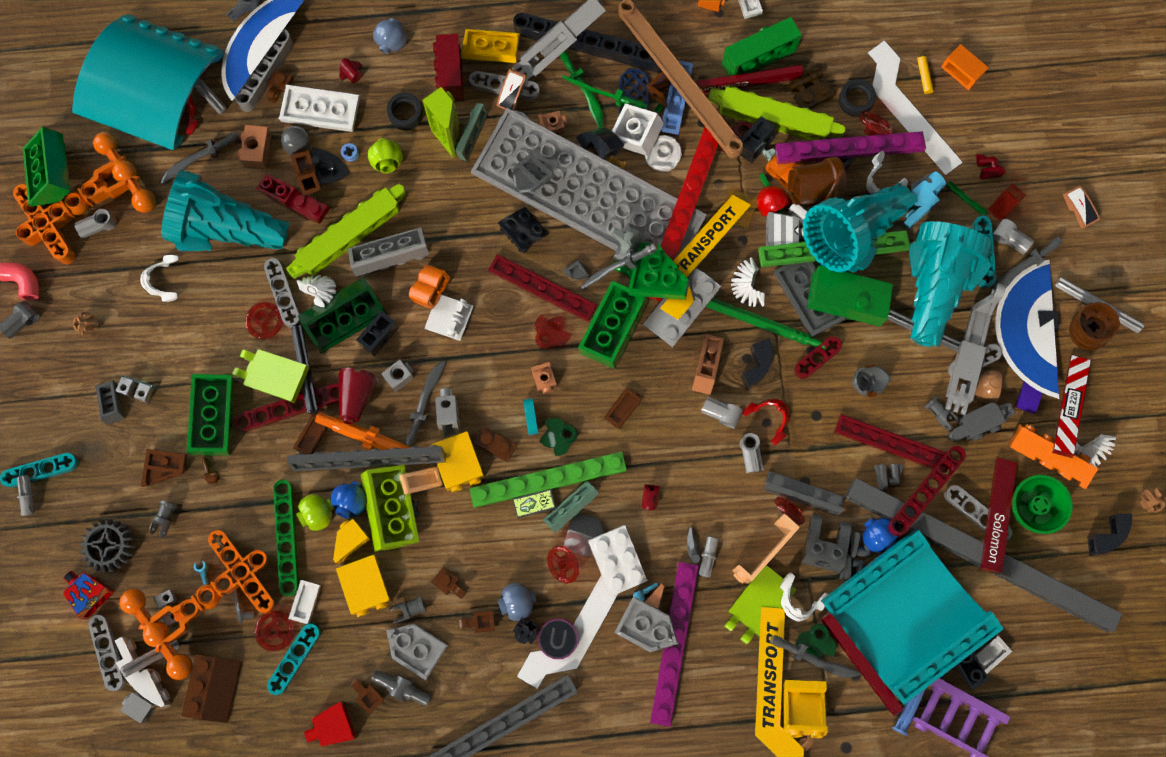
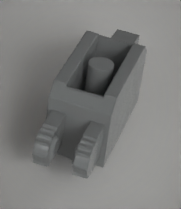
(980, 421)

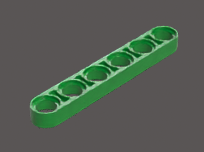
(282, 538)

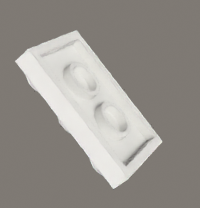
(617, 560)

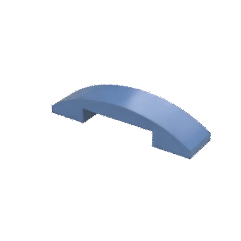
(675, 106)

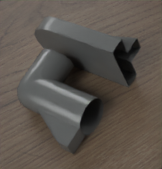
(883, 480)
(853, 548)
(851, 563)

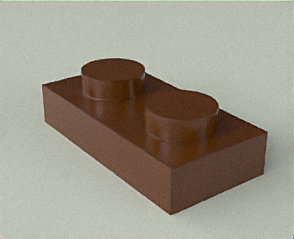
(495, 444)

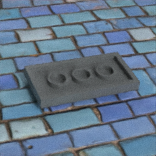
(796, 282)

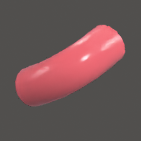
(23, 277)

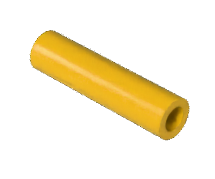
(925, 75)

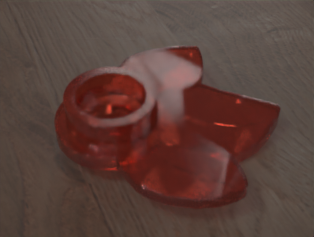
(552, 330)

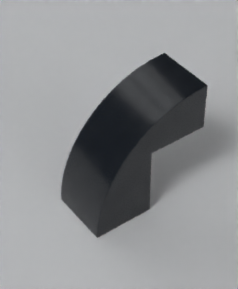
(604, 141)
(762, 354)
(1119, 528)

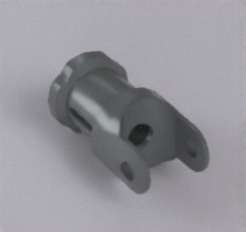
(941, 413)
(163, 518)
(410, 608)

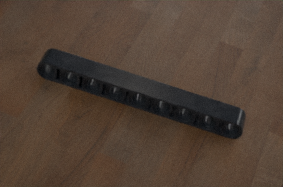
(586, 36)

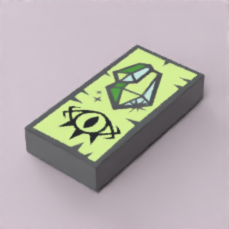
(534, 503)

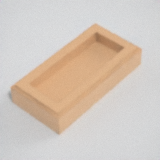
(421, 480)

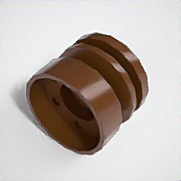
(1101, 319)

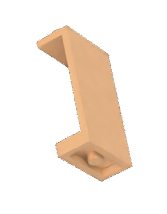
(788, 527)

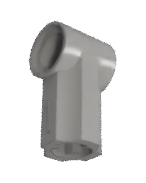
(95, 223)
(1009, 234)
(726, 413)
(752, 455)

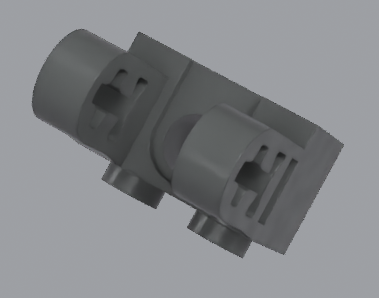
(823, 553)

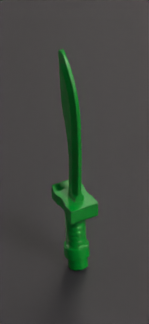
(618, 97)
(592, 102)

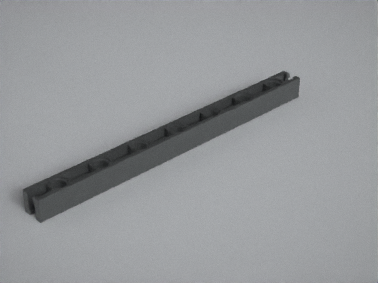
(971, 551)

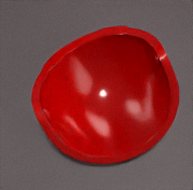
(772, 199)

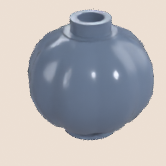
(390, 35)
(516, 601)

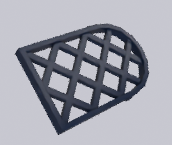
(634, 87)

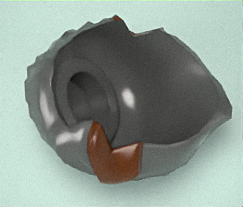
(870, 380)

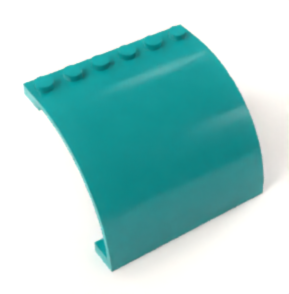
(141, 79)
(910, 616)

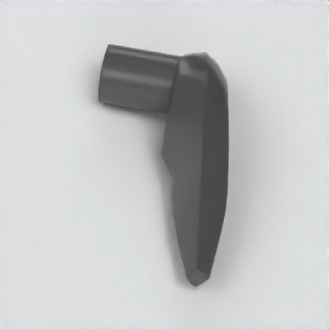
(693, 547)
(239, 606)

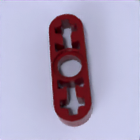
(811, 370)

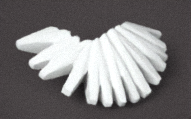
(745, 284)
(319, 287)
(1097, 446)

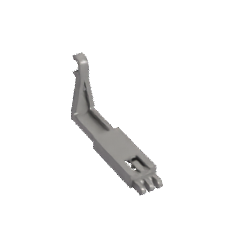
(559, 38)
(972, 352)

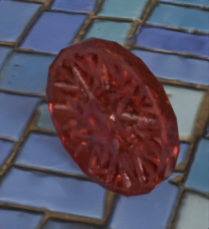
(790, 510)

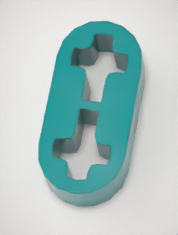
(530, 416)

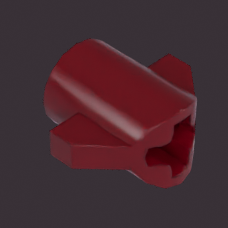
(350, 70)
(650, 497)

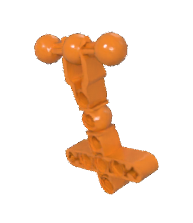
(123, 172)
(157, 633)

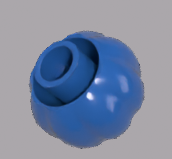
(349, 500)
(877, 535)

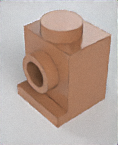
(558, 126)
(542, 370)

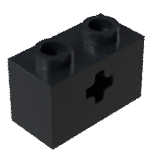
(377, 333)

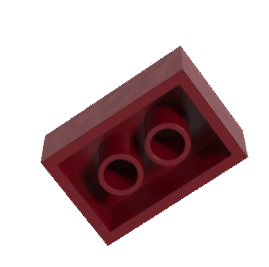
(449, 65)

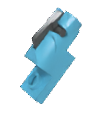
(926, 191)

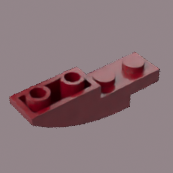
(292, 199)

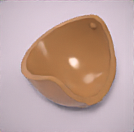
(989, 386)

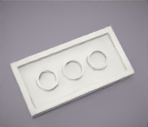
(319, 108)

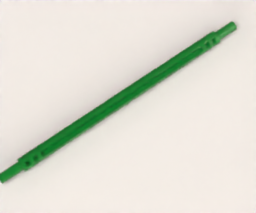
(752, 318)

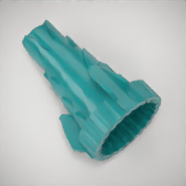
(202, 213)
(844, 231)
(945, 263)

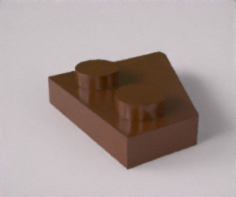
(162, 466)

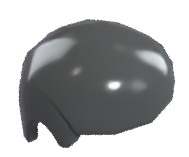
(294, 139)

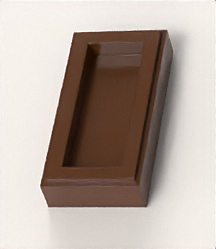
(623, 408)
(310, 437)

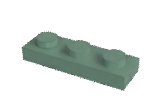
(471, 131)
(570, 507)

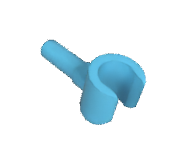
(202, 571)
(640, 594)

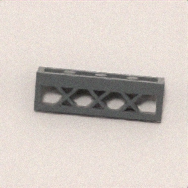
(803, 493)

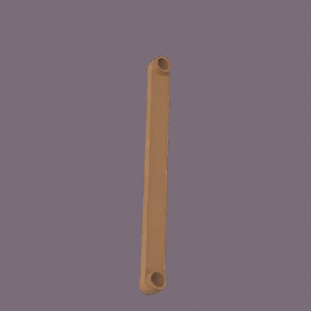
(680, 79)

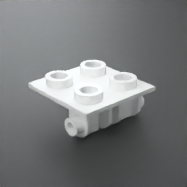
(449, 317)

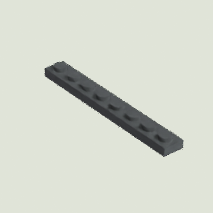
(371, 458)
(510, 720)

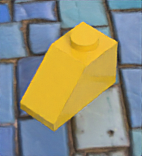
(349, 540)

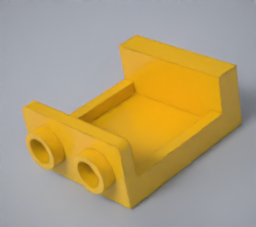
(460, 464)
(363, 586)
(804, 708)

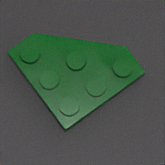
(658, 277)

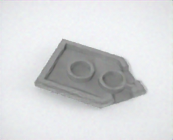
(646, 626)
(415, 649)

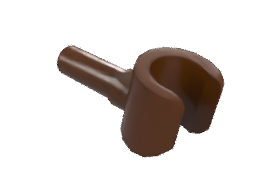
(210, 477)

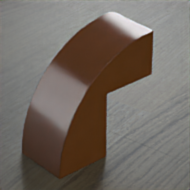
(306, 172)

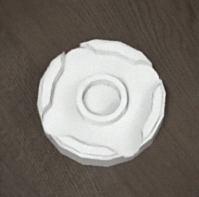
(664, 154)

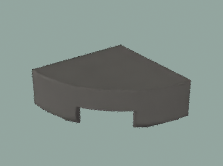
(576, 271)

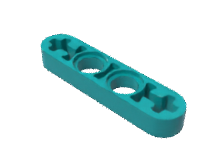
(991, 274)
(39, 472)
(297, 661)

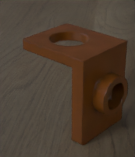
(656, 86)

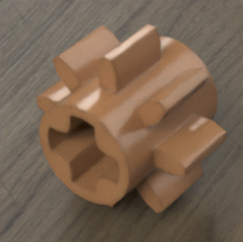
(85, 323)
(1153, 500)

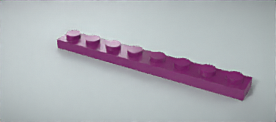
(850, 147)
(672, 655)

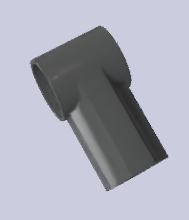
(22, 316)

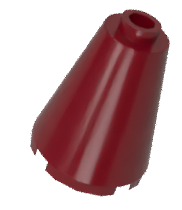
(354, 393)

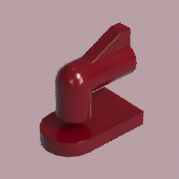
(993, 172)

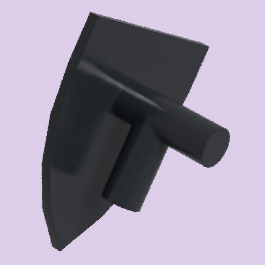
(328, 166)

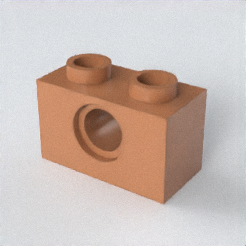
(255, 157)

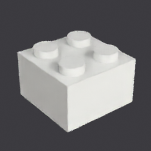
(638, 129)

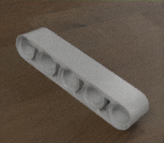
(262, 78)

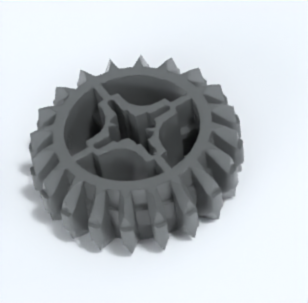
(107, 553)

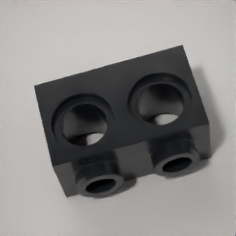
(757, 139)

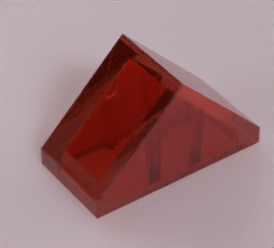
(1006, 202)

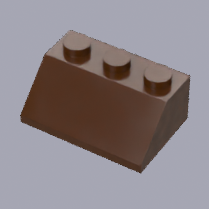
(211, 688)

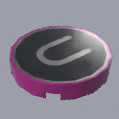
(558, 639)

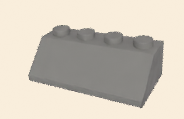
(388, 252)
(671, 329)

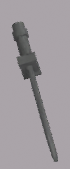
(211, 149)
(1036, 257)
(630, 261)
(430, 383)
(799, 652)

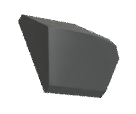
(530, 175)
(580, 531)

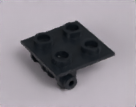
(522, 229)

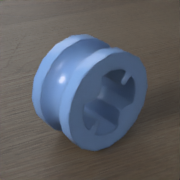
(344, 150)

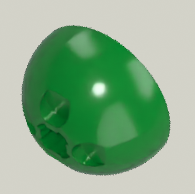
(1052, 504)

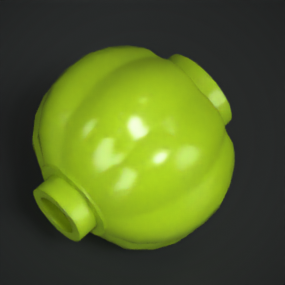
(385, 155)
(315, 512)

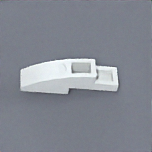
(143, 681)

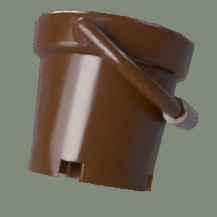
(818, 181)

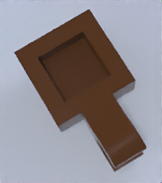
(278, 84)
(447, 582)
(482, 622)
(367, 698)

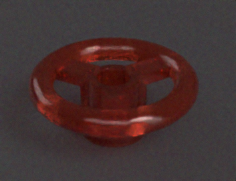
(875, 126)
(259, 315)
(565, 564)
(267, 631)

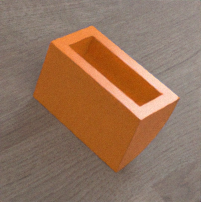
(964, 67)

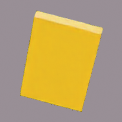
(490, 46)

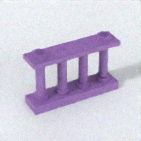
(976, 707)

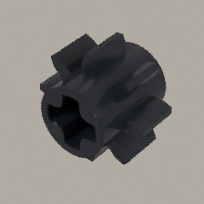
(526, 631)

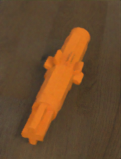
(369, 438)

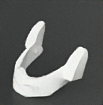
(871, 187)
(166, 296)
(796, 613)

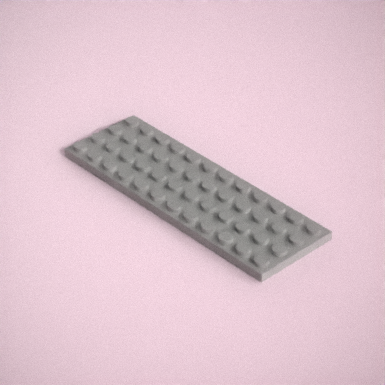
(584, 189)

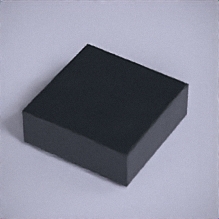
(1047, 316)

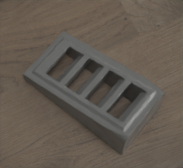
(114, 413)

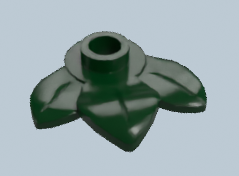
(555, 436)
(816, 645)

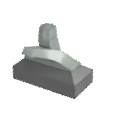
(628, 240)

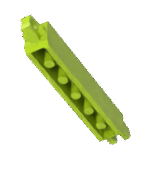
(785, 116)
(347, 232)

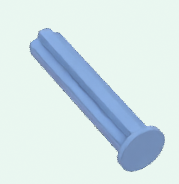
(907, 714)

